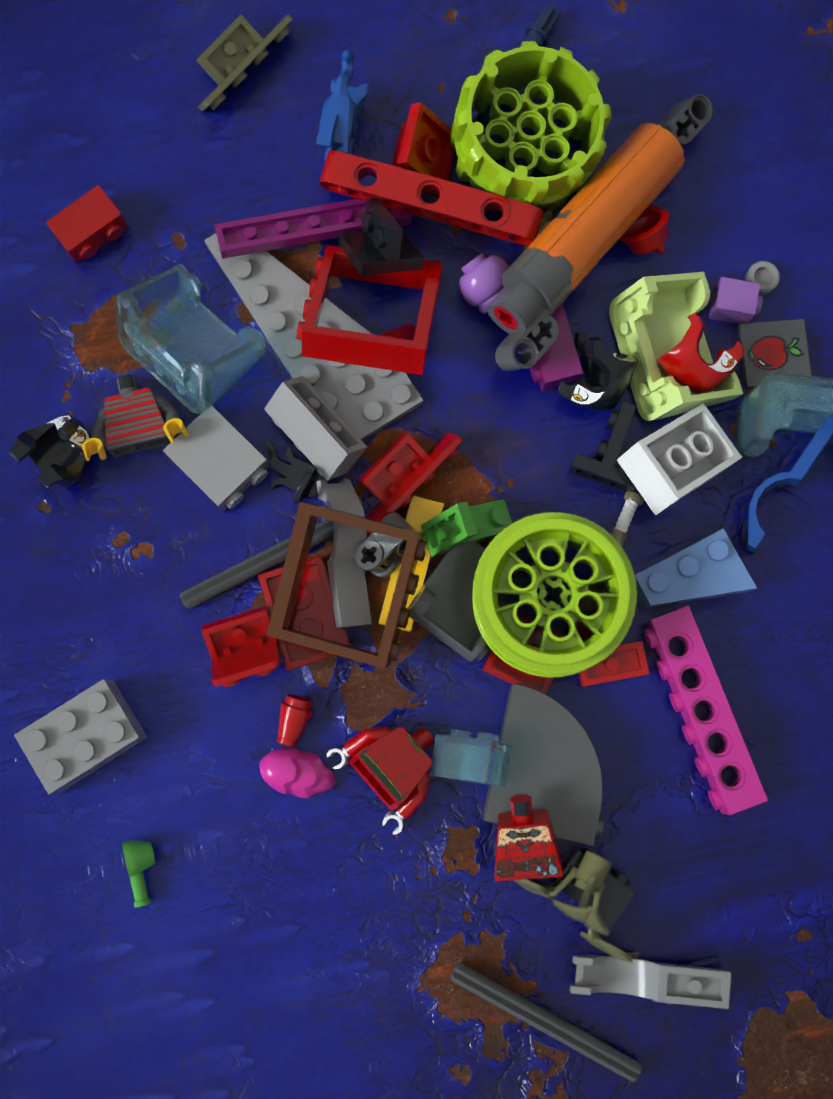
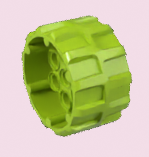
(544, 76)

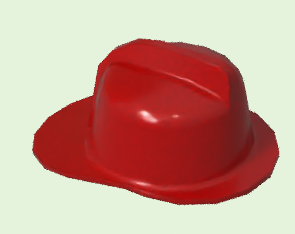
(648, 232)

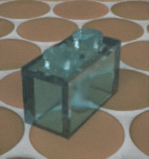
(471, 759)

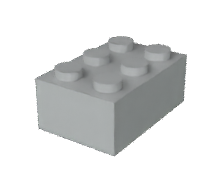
(80, 736)

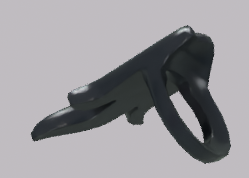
(298, 476)

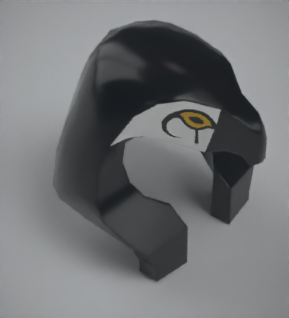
(605, 378)
(54, 450)

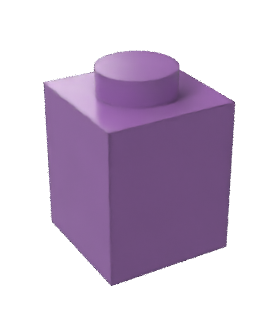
(735, 301)

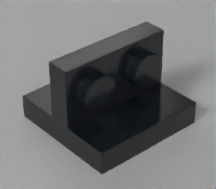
(381, 243)

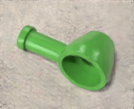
(138, 858)

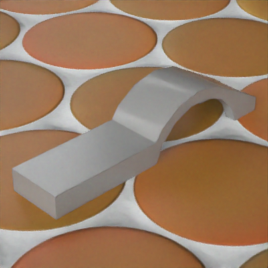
(345, 576)
(652, 980)

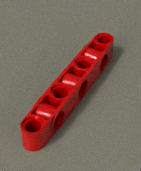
(456, 205)

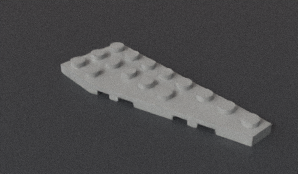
(276, 298)

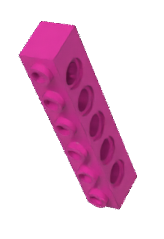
(746, 787)

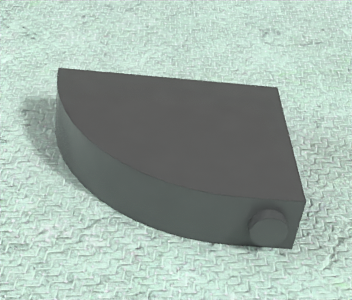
(551, 764)

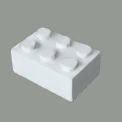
(678, 458)

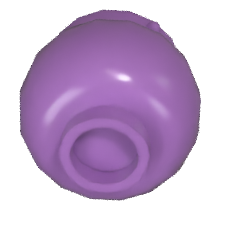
(482, 280)

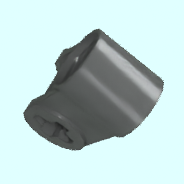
(384, 549)

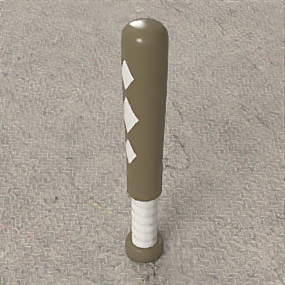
(633, 500)

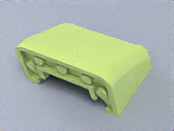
(651, 321)

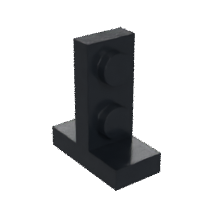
(608, 451)

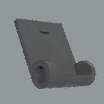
(446, 602)

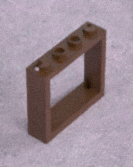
(293, 573)

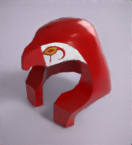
(688, 366)

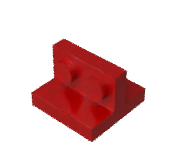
(424, 144)

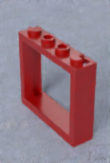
(365, 348)

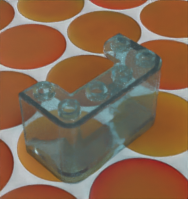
(783, 403)

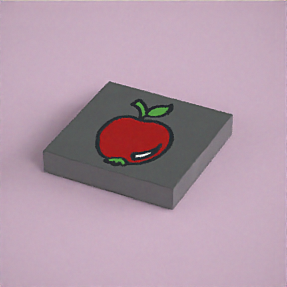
(773, 348)

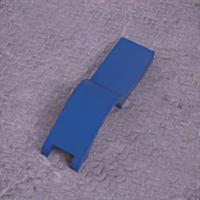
(793, 478)

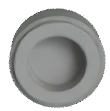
(765, 274)

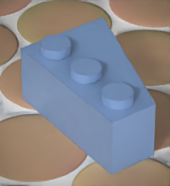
(695, 573)

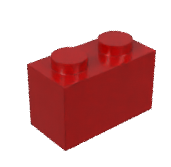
(87, 224)

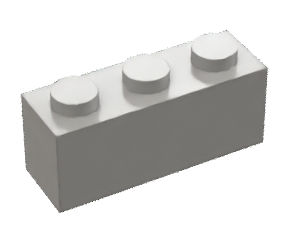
(315, 427)

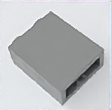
(218, 459)

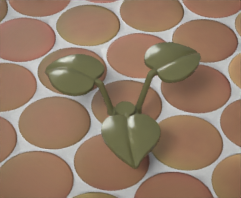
(591, 880)

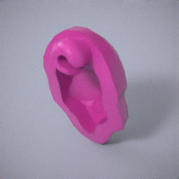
(296, 772)

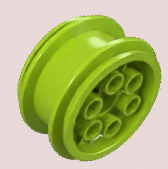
(556, 655)

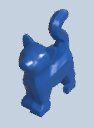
(341, 110)

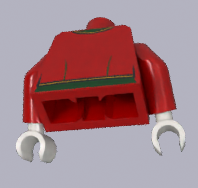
(391, 766)

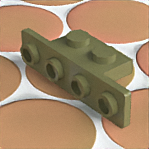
(233, 53)

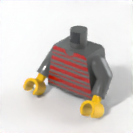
(133, 422)

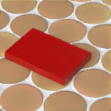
(311, 615)

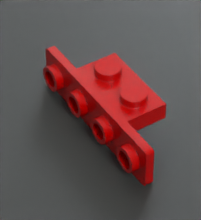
(403, 470)

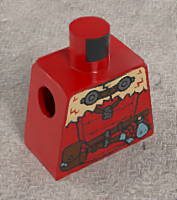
(526, 843)

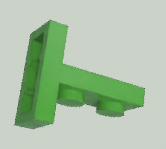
(465, 525)

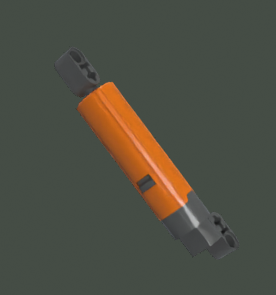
(588, 230)

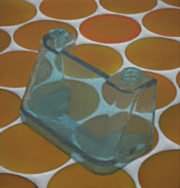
(183, 340)

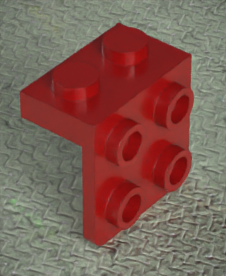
(241, 647)

